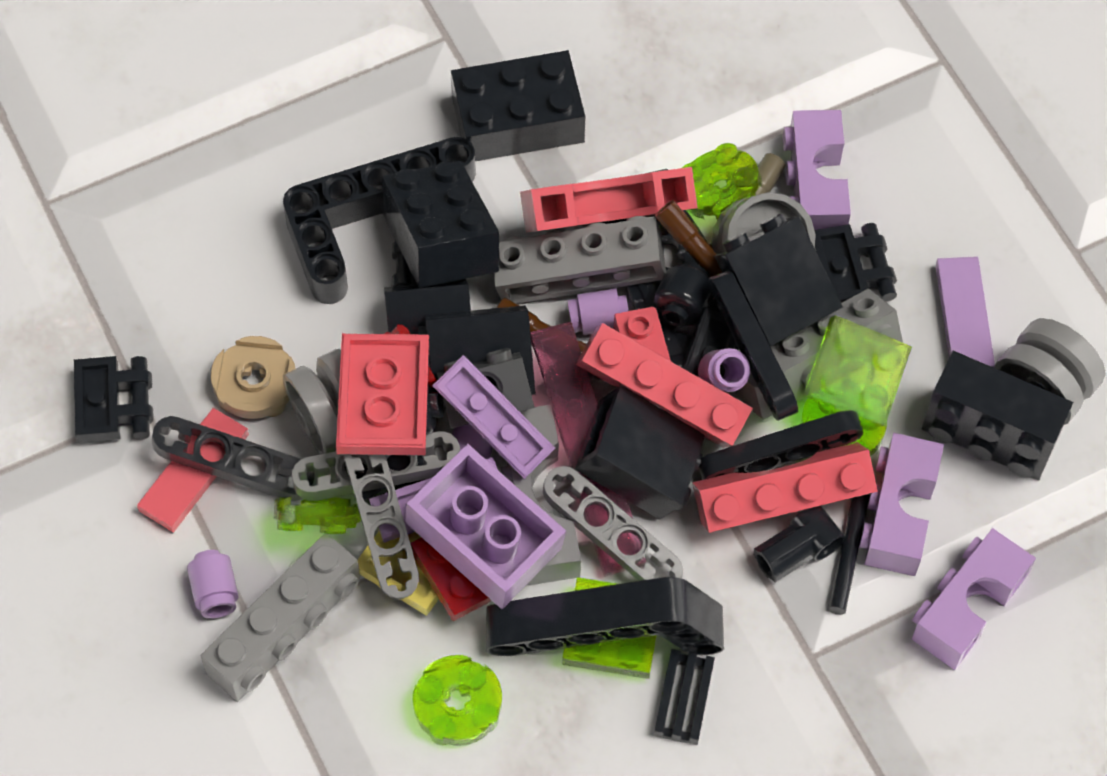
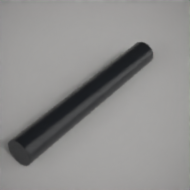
(848, 554)

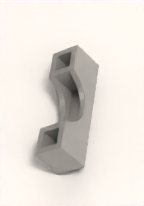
(567, 561)

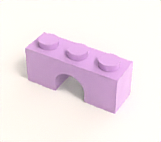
(815, 142)
(895, 537)
(991, 569)

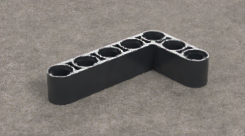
(362, 203)
(608, 614)

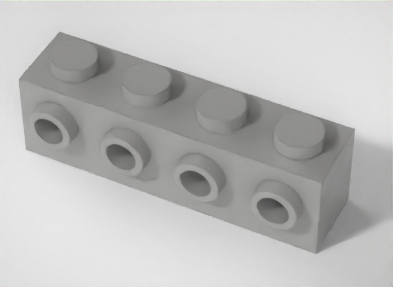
(580, 260)
(799, 351)
(281, 617)

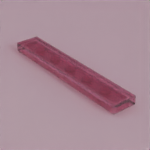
(573, 410)

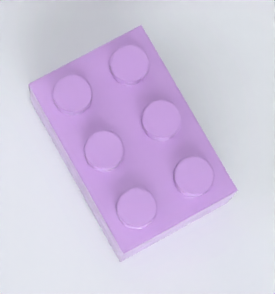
(484, 526)

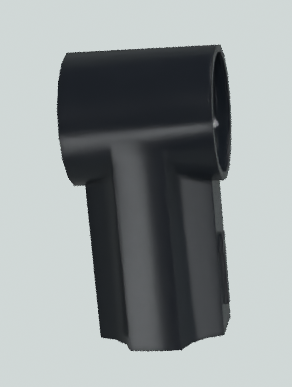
(808, 537)

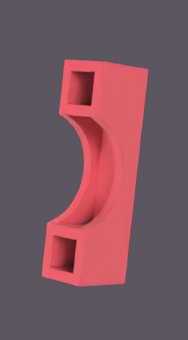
(606, 199)
(665, 384)
(761, 495)

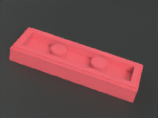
(182, 486)

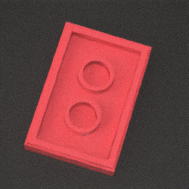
(383, 394)

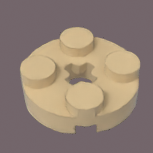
(249, 400)

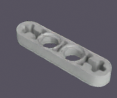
(326, 489)
(376, 516)
(617, 524)

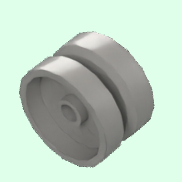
(749, 212)
(1056, 361)
(316, 399)

